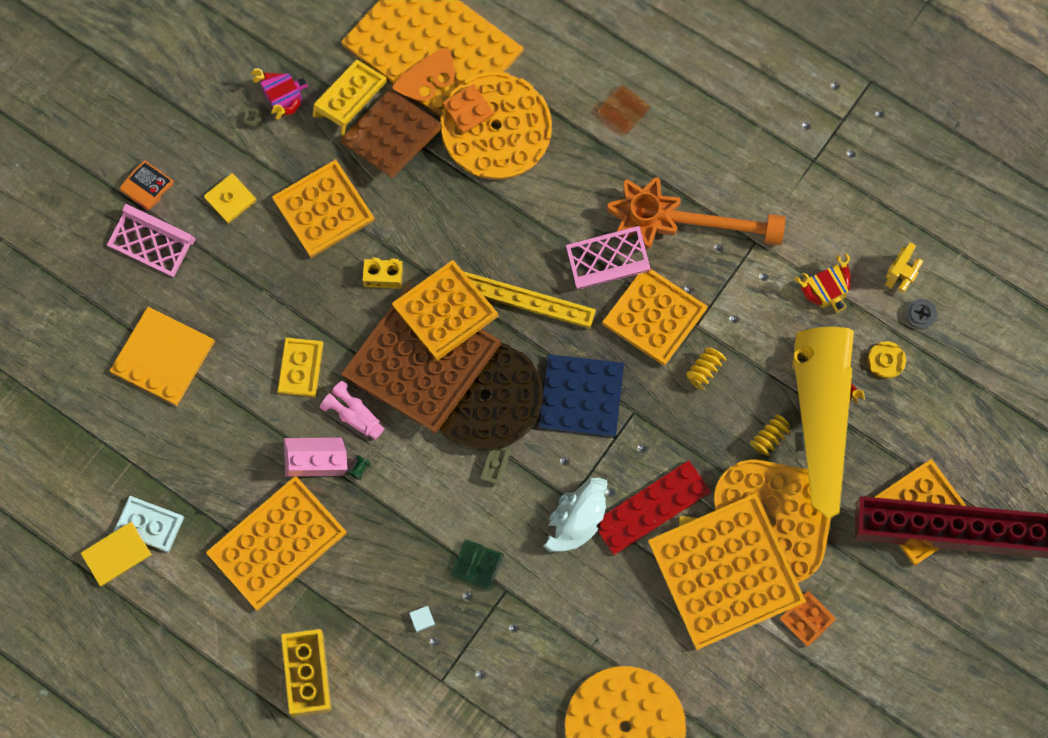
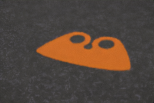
(431, 66)

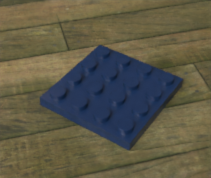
(581, 396)

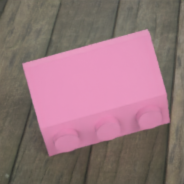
(314, 457)

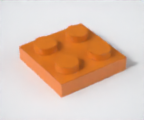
(468, 109)

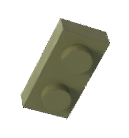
(496, 466)

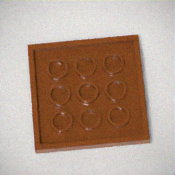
(391, 133)

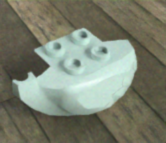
(577, 516)

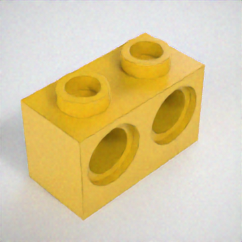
(382, 278)

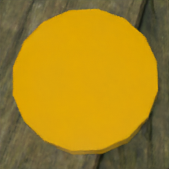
(886, 360)

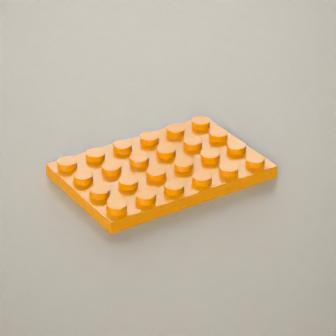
(276, 543)

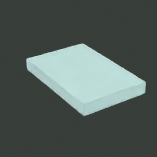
(155, 524)

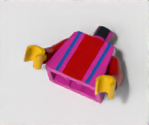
(280, 91)

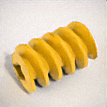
(704, 366)
(770, 435)

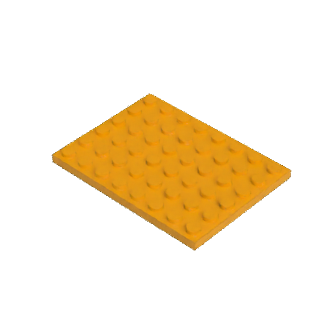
(406, 31)

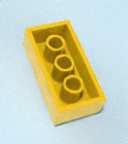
(306, 673)

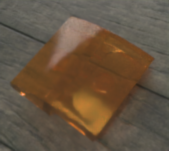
(624, 109)

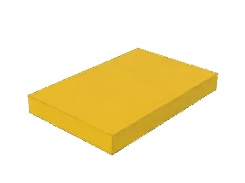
(300, 367)
(116, 554)

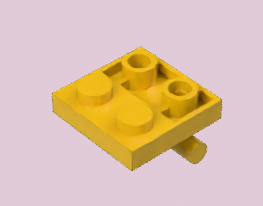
(901, 270)

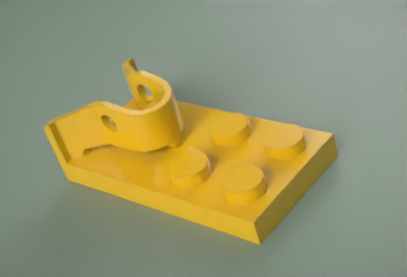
(349, 94)

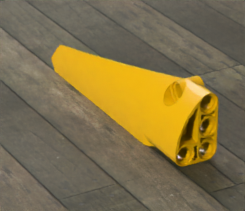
(824, 408)

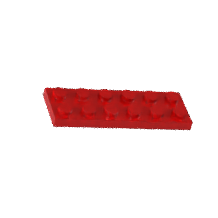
(652, 507)

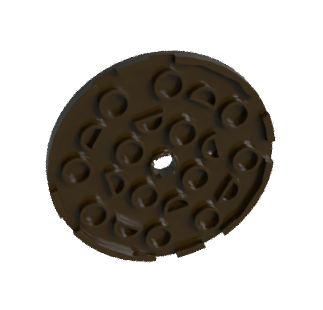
(509, 410)

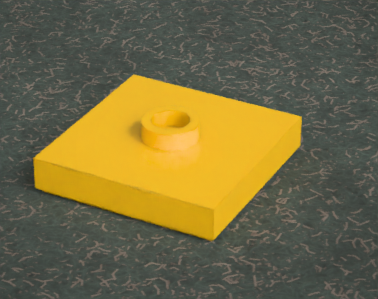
(230, 198)

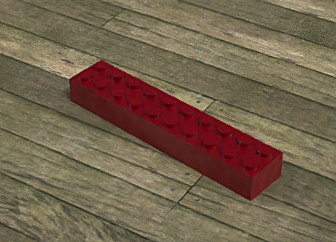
(951, 527)

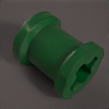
(358, 467)

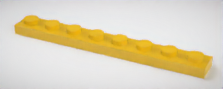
(533, 301)

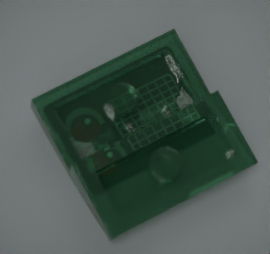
(477, 565)

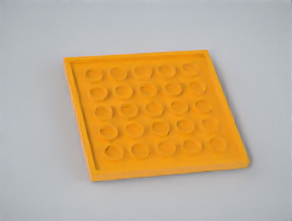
(726, 571)

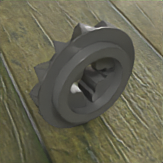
(929, 310)

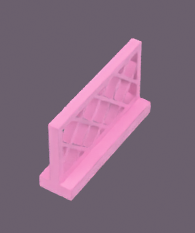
(153, 224)
(612, 274)

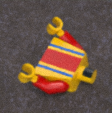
(828, 286)

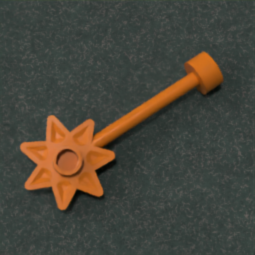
(657, 215)

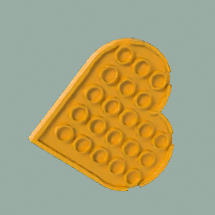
(788, 505)

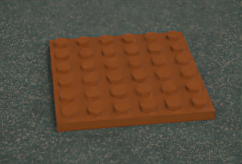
(408, 377)

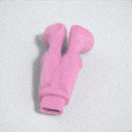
(356, 415)

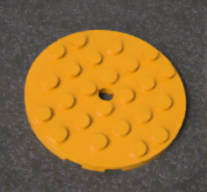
(519, 141)
(623, 696)

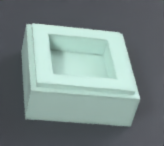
(422, 619)

